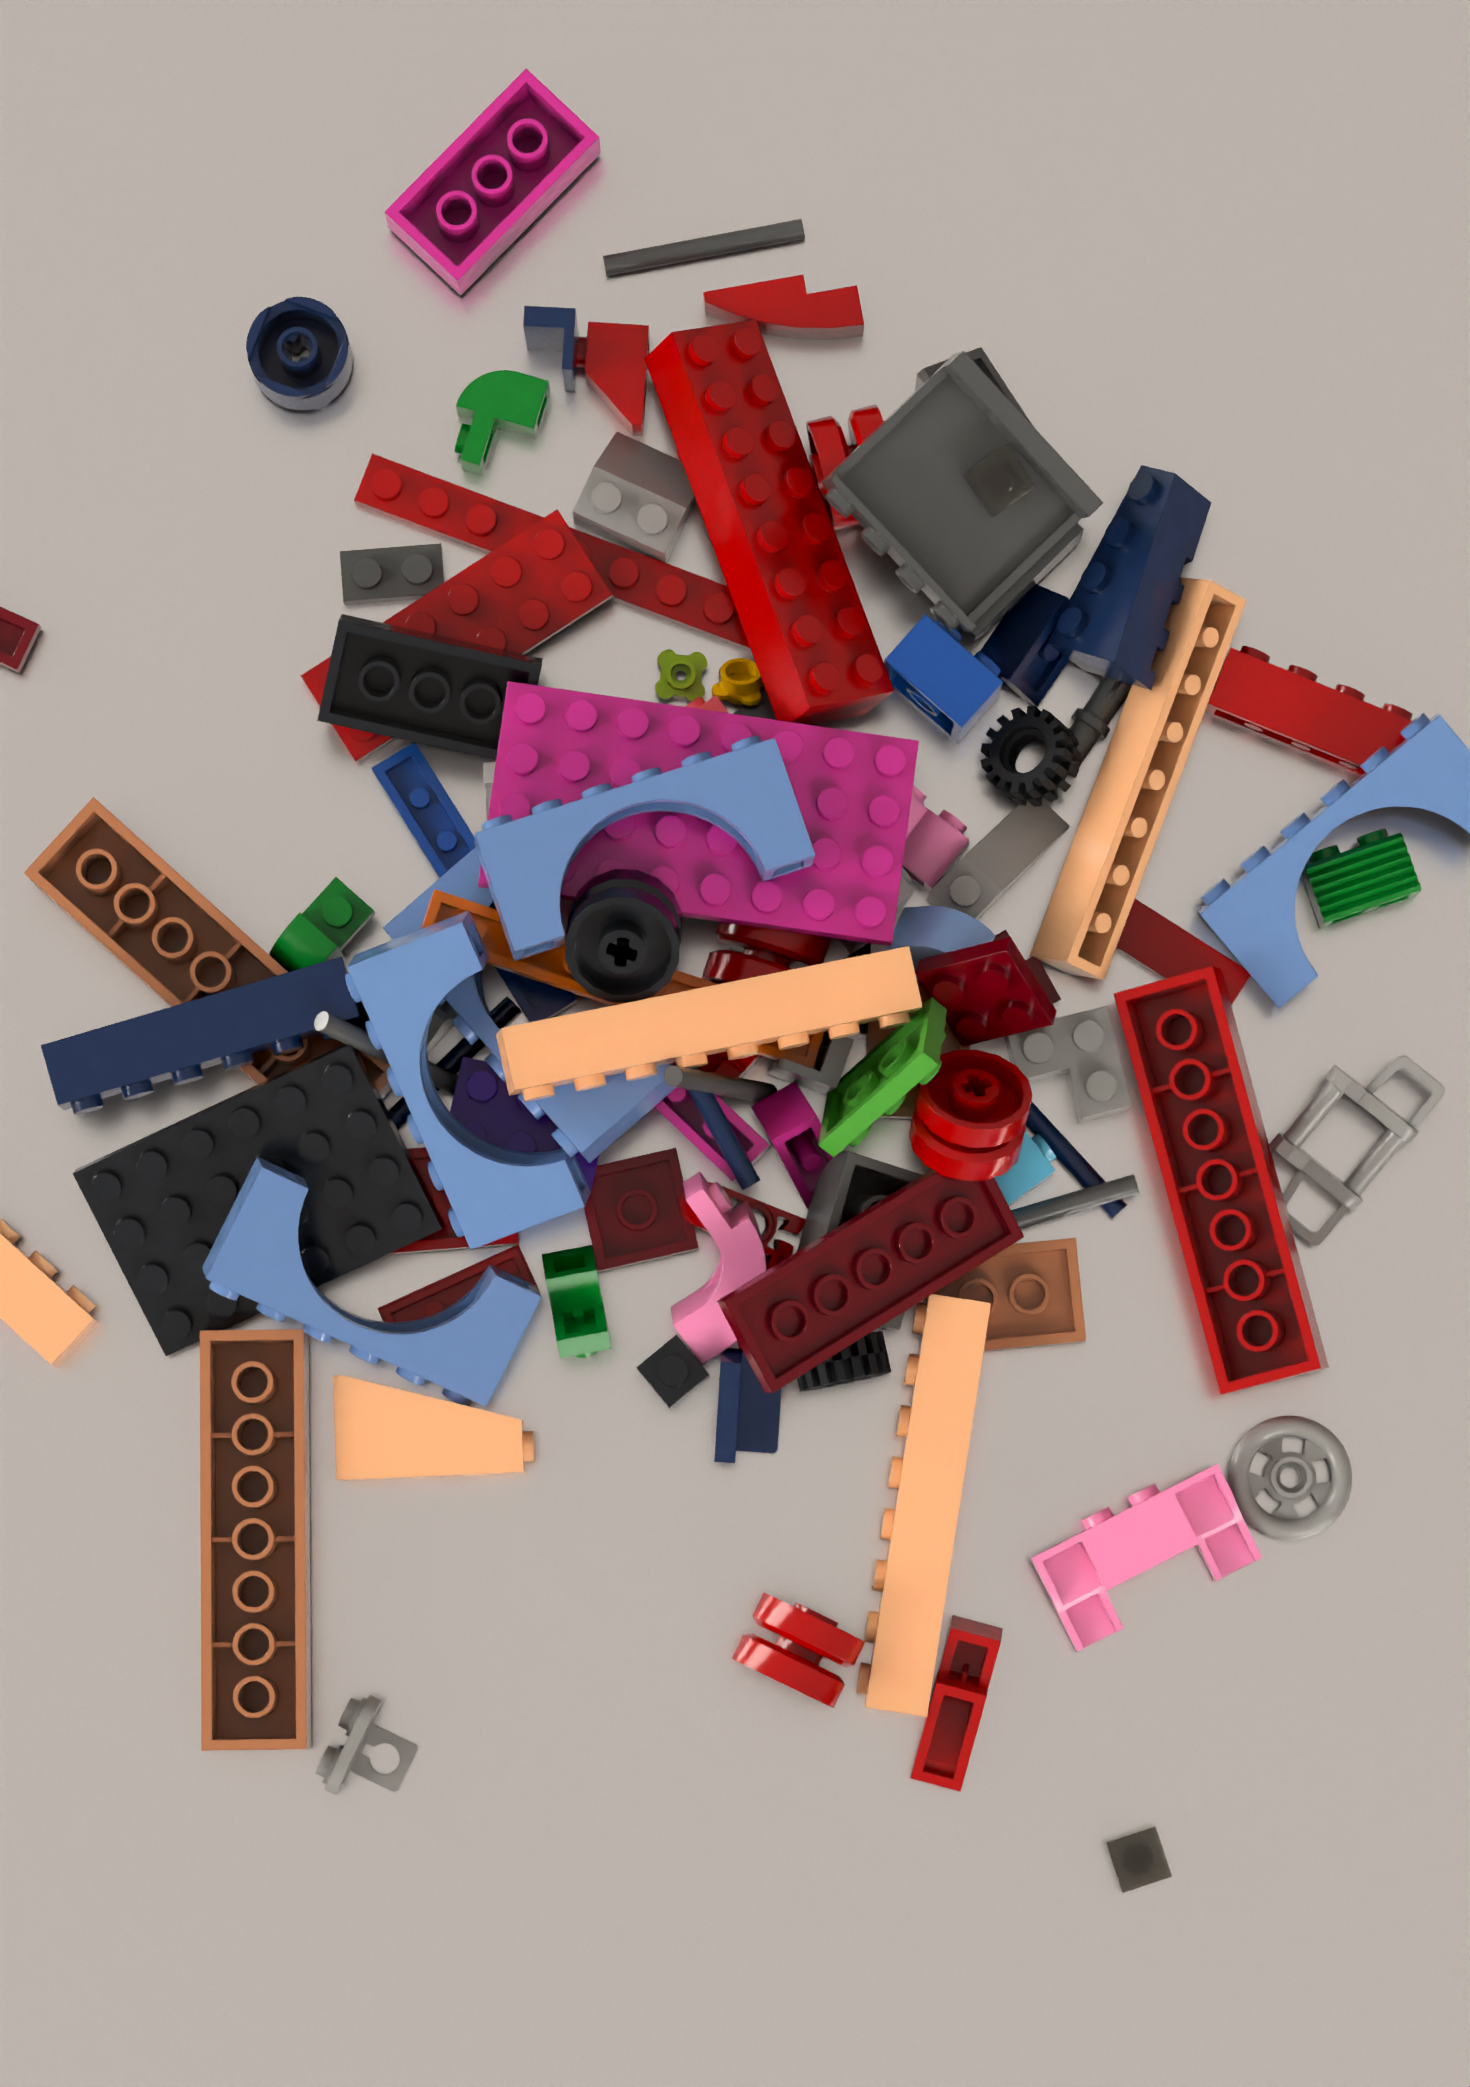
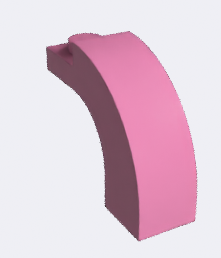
(740, 1260)

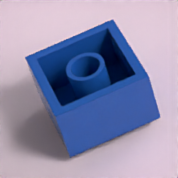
(943, 677)

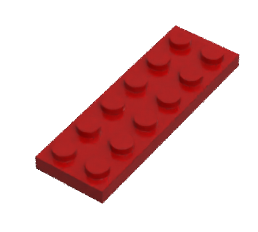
(501, 601)

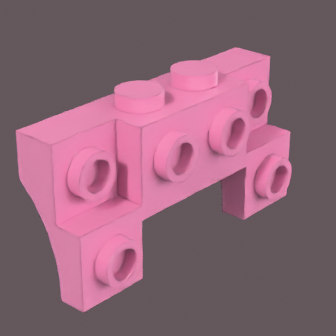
(1126, 1544)

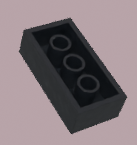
(421, 686)

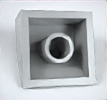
(636, 498)

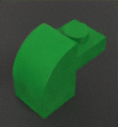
(499, 401)
(322, 928)
(576, 1302)

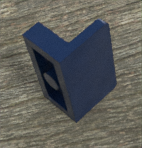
(554, 331)
(1022, 647)
(745, 1413)

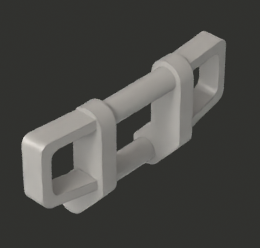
(1399, 1132)

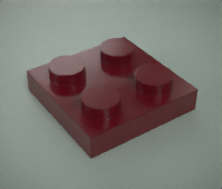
(986, 991)
(637, 1211)

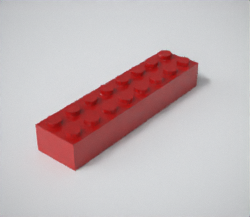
(768, 524)
(1220, 1180)

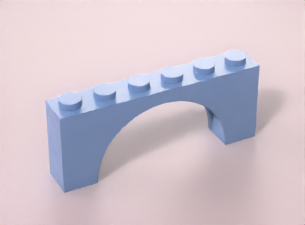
(736, 791)
(1258, 908)
(584, 1119)
(487, 1185)
(455, 1348)

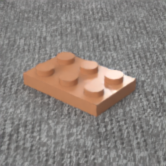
(1031, 1294)

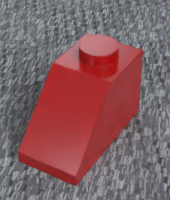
(617, 369)

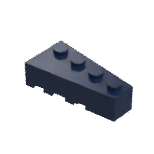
(1133, 579)

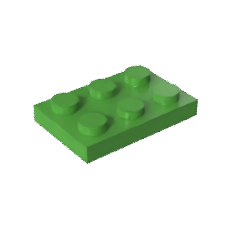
(883, 1078)

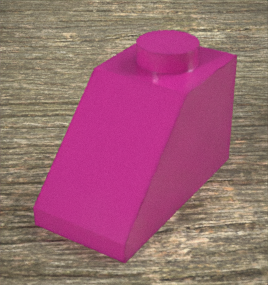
(794, 1136)

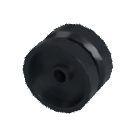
(623, 936)

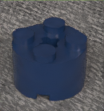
(287, 328)

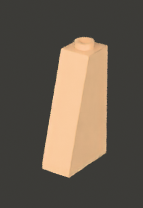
(412, 1435)

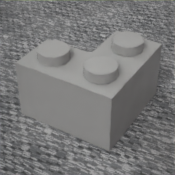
(1086, 1052)

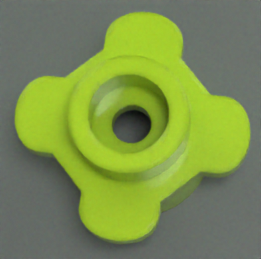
(670, 665)

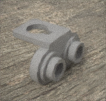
(359, 1728)

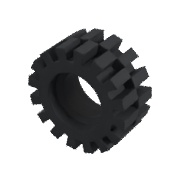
(1013, 738)
(856, 1362)

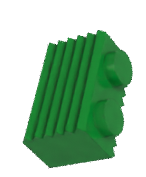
(1360, 878)

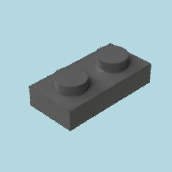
(391, 573)

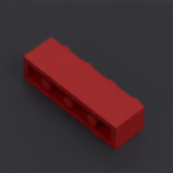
(1302, 712)

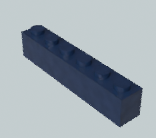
(196, 1036)

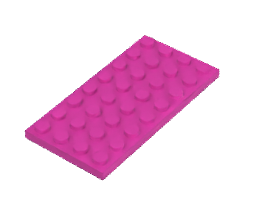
(846, 784)

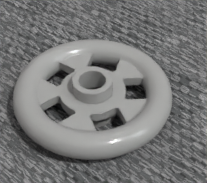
(1319, 1445)

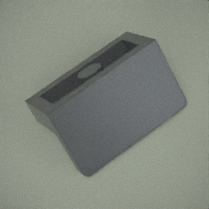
(826, 1070)

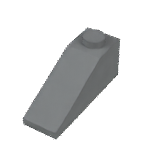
(998, 860)

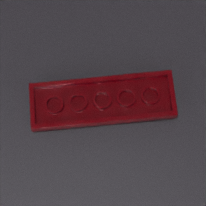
(866, 1273)

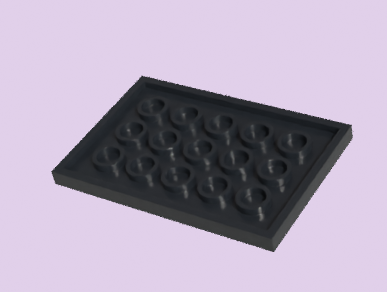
(174, 1189)

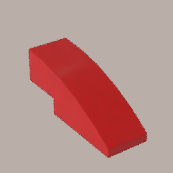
(788, 311)
(956, 1703)

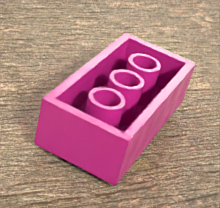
(493, 181)

